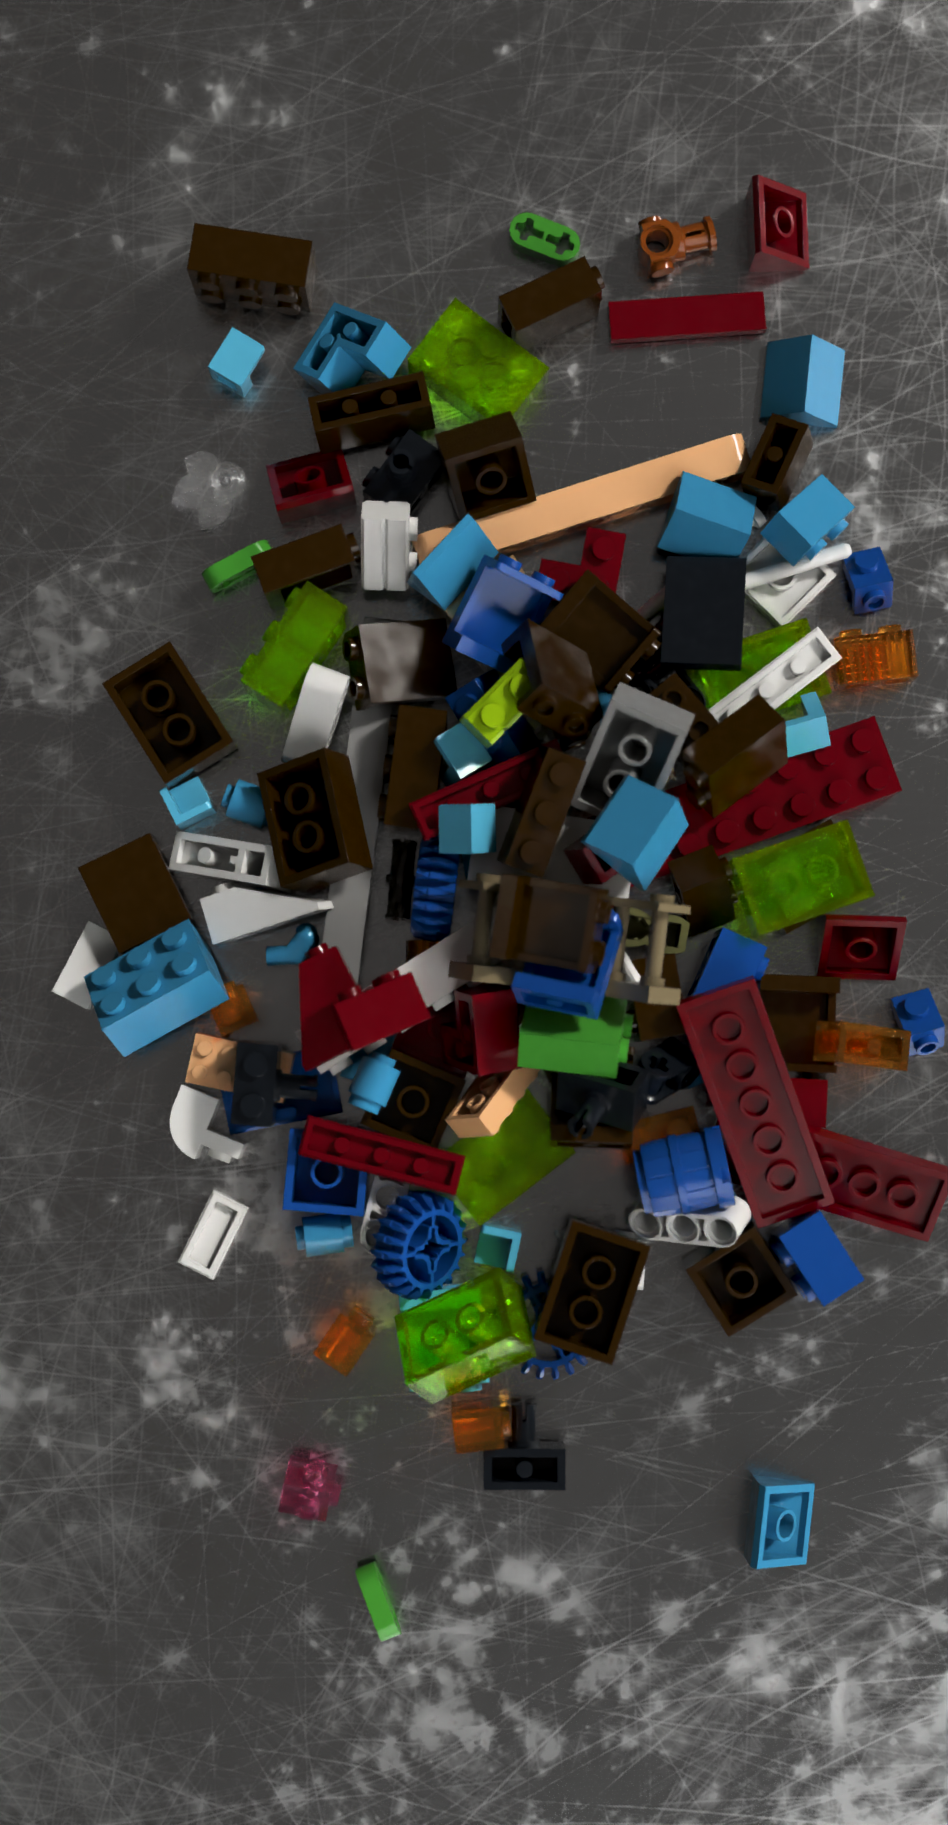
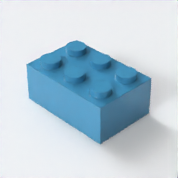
(155, 988)

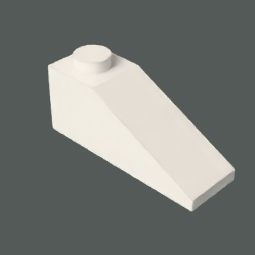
(225, 860)
(246, 911)

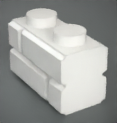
(386, 545)

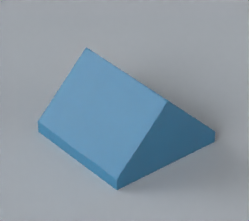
(803, 381)
(707, 519)
(452, 563)
(636, 830)
(778, 1522)

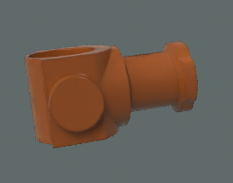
(677, 241)

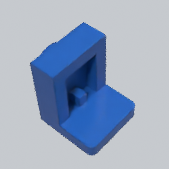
(869, 580)
(919, 1015)

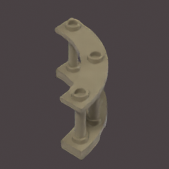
(651, 986)

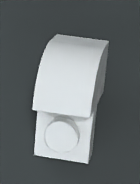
(192, 1123)

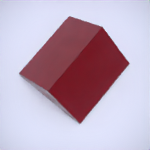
(776, 227)
(310, 485)
(859, 946)

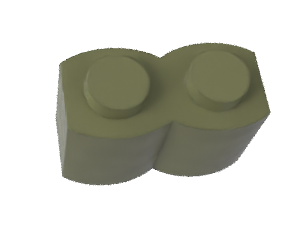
(639, 932)

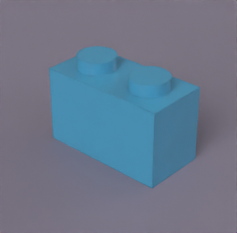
(807, 520)

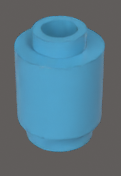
(245, 803)
(373, 1083)
(324, 1234)

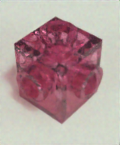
(309, 1488)

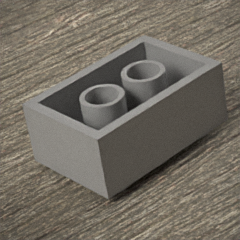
(635, 739)

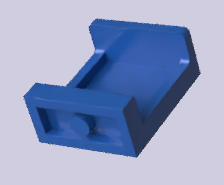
(495, 607)
(565, 988)

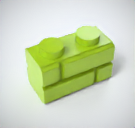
(497, 707)

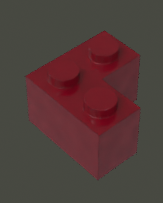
(600, 555)
(380, 1011)
(485, 1030)

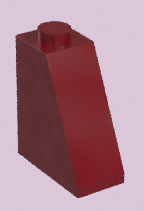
(320, 981)

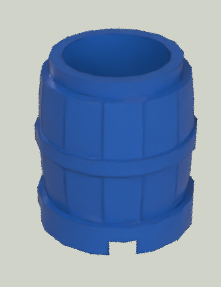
(684, 1173)

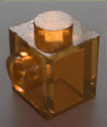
(237, 1012)

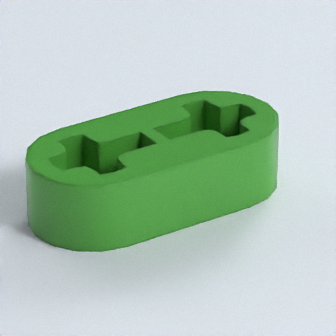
(548, 231)
(234, 567)
(378, 1601)

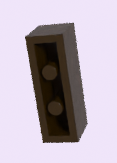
(371, 412)
(541, 811)

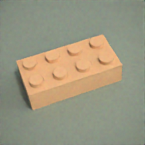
(214, 1062)
(489, 1102)

